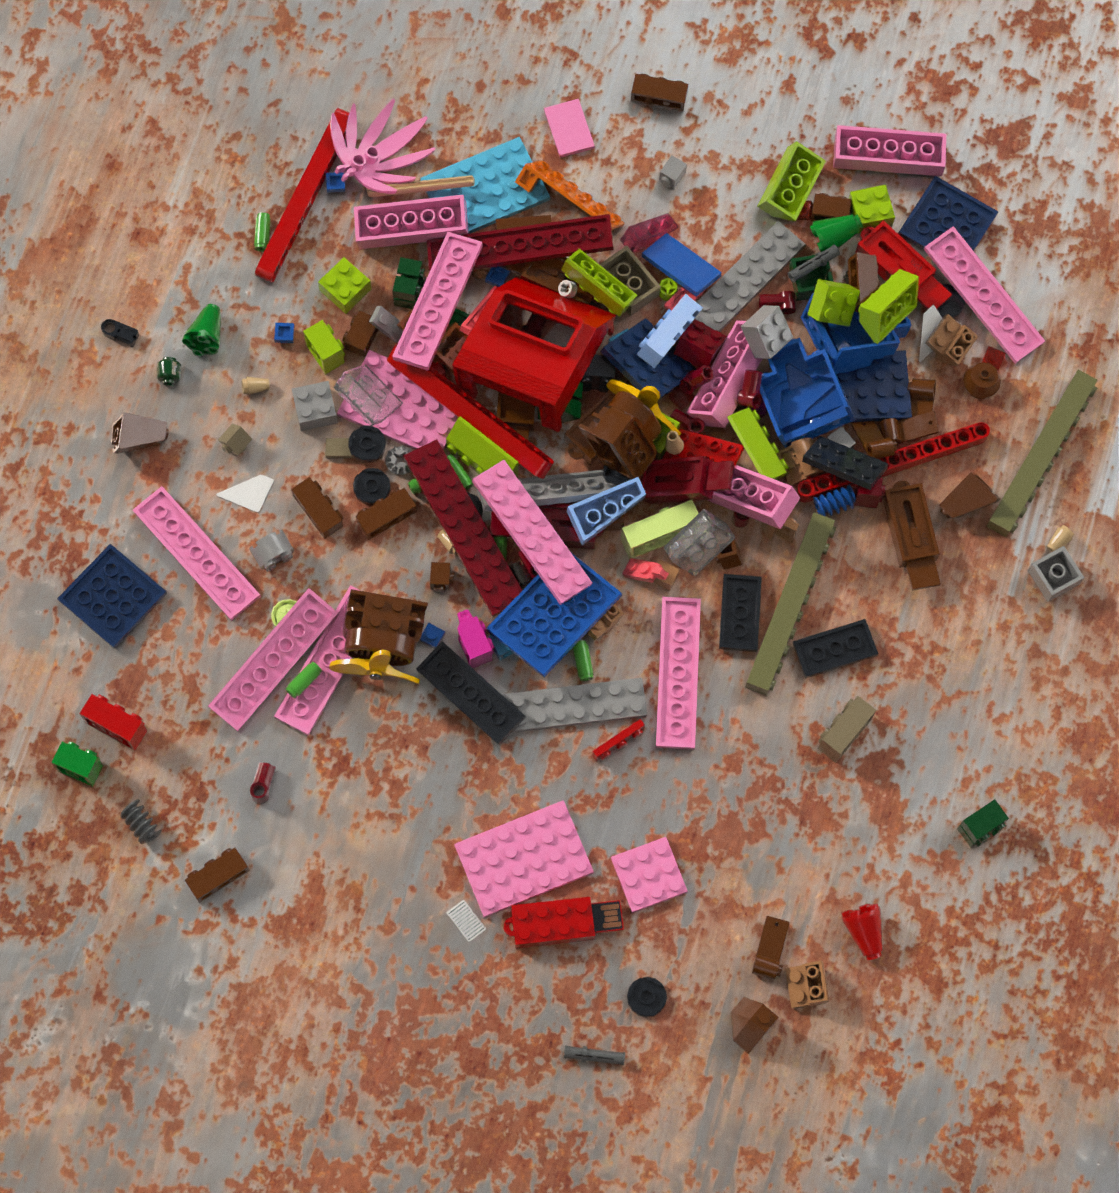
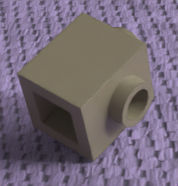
(234, 440)

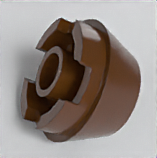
(982, 380)

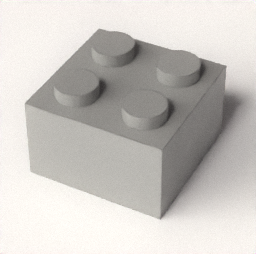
(767, 332)
(314, 405)
(1055, 573)

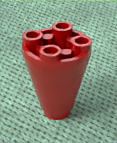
(865, 929)

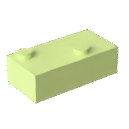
(657, 529)

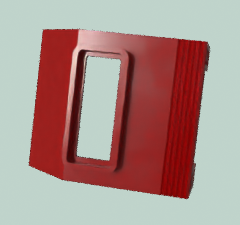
(526, 364)

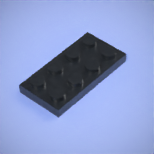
(845, 462)
(740, 612)
(835, 648)

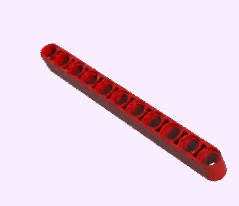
(300, 203)
(477, 415)
(902, 460)

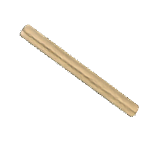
(427, 185)

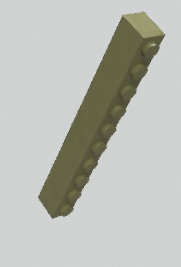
(1041, 454)
(790, 603)

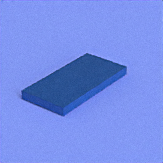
(681, 264)

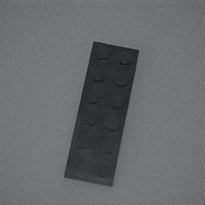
(470, 693)

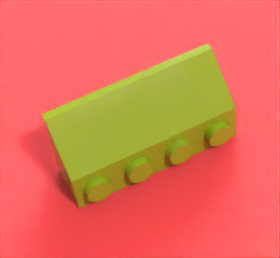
(791, 182)
(598, 282)
(889, 305)
(757, 444)
(476, 448)

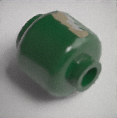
(168, 371)

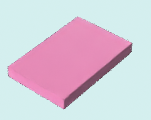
(569, 128)

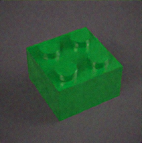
(77, 763)

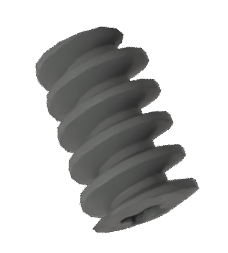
(139, 823)

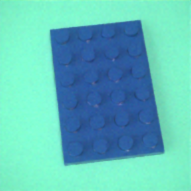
(544, 630)

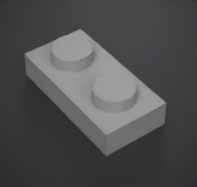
(386, 323)

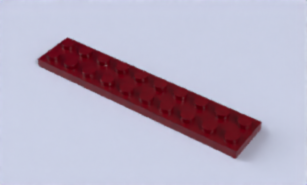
(537, 241)
(463, 526)

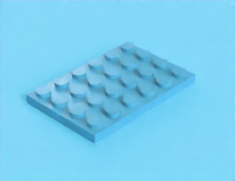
(495, 188)

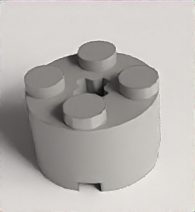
(272, 550)

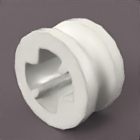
(563, 287)

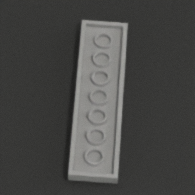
(748, 277)
(562, 488)
(580, 704)

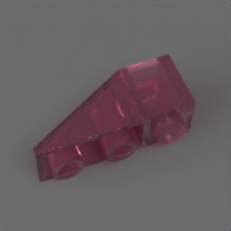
(647, 232)

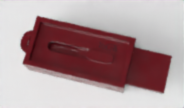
(685, 479)
(560, 521)

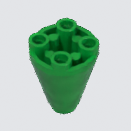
(836, 230)
(204, 332)

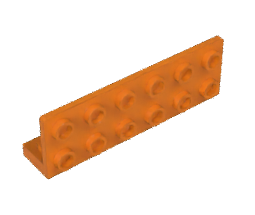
(540, 170)

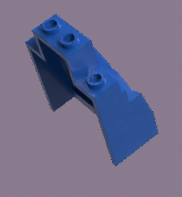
(851, 345)
(803, 394)

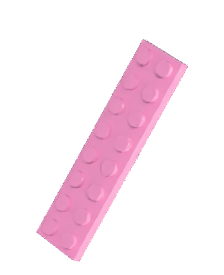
(984, 295)
(437, 301)
(532, 532)
(196, 553)
(272, 659)
(678, 673)
(306, 708)

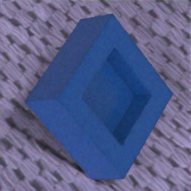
(334, 182)
(497, 276)
(284, 333)
(432, 635)

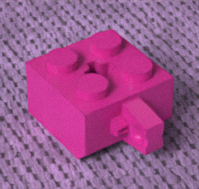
(473, 640)

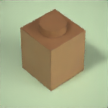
(671, 578)

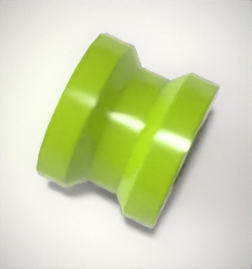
(668, 285)

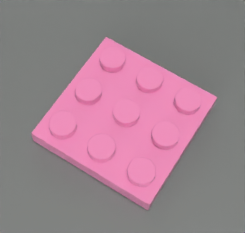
(649, 874)

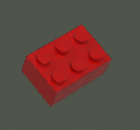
(113, 721)

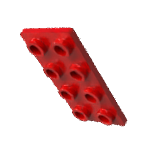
(710, 447)

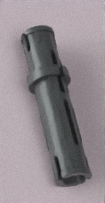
(819, 260)
(594, 1055)

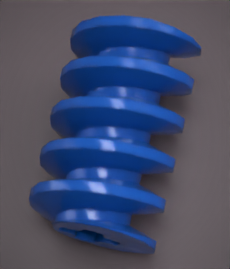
(835, 501)

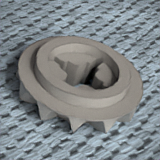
(391, 460)

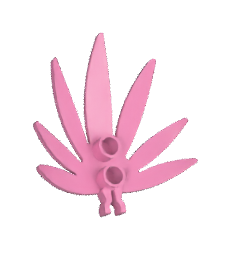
(366, 160)

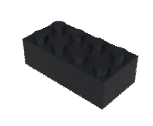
(598, 374)

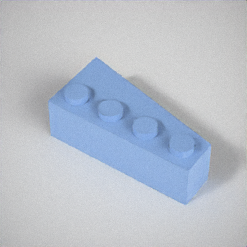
(668, 330)
(602, 509)

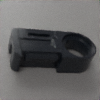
(122, 332)

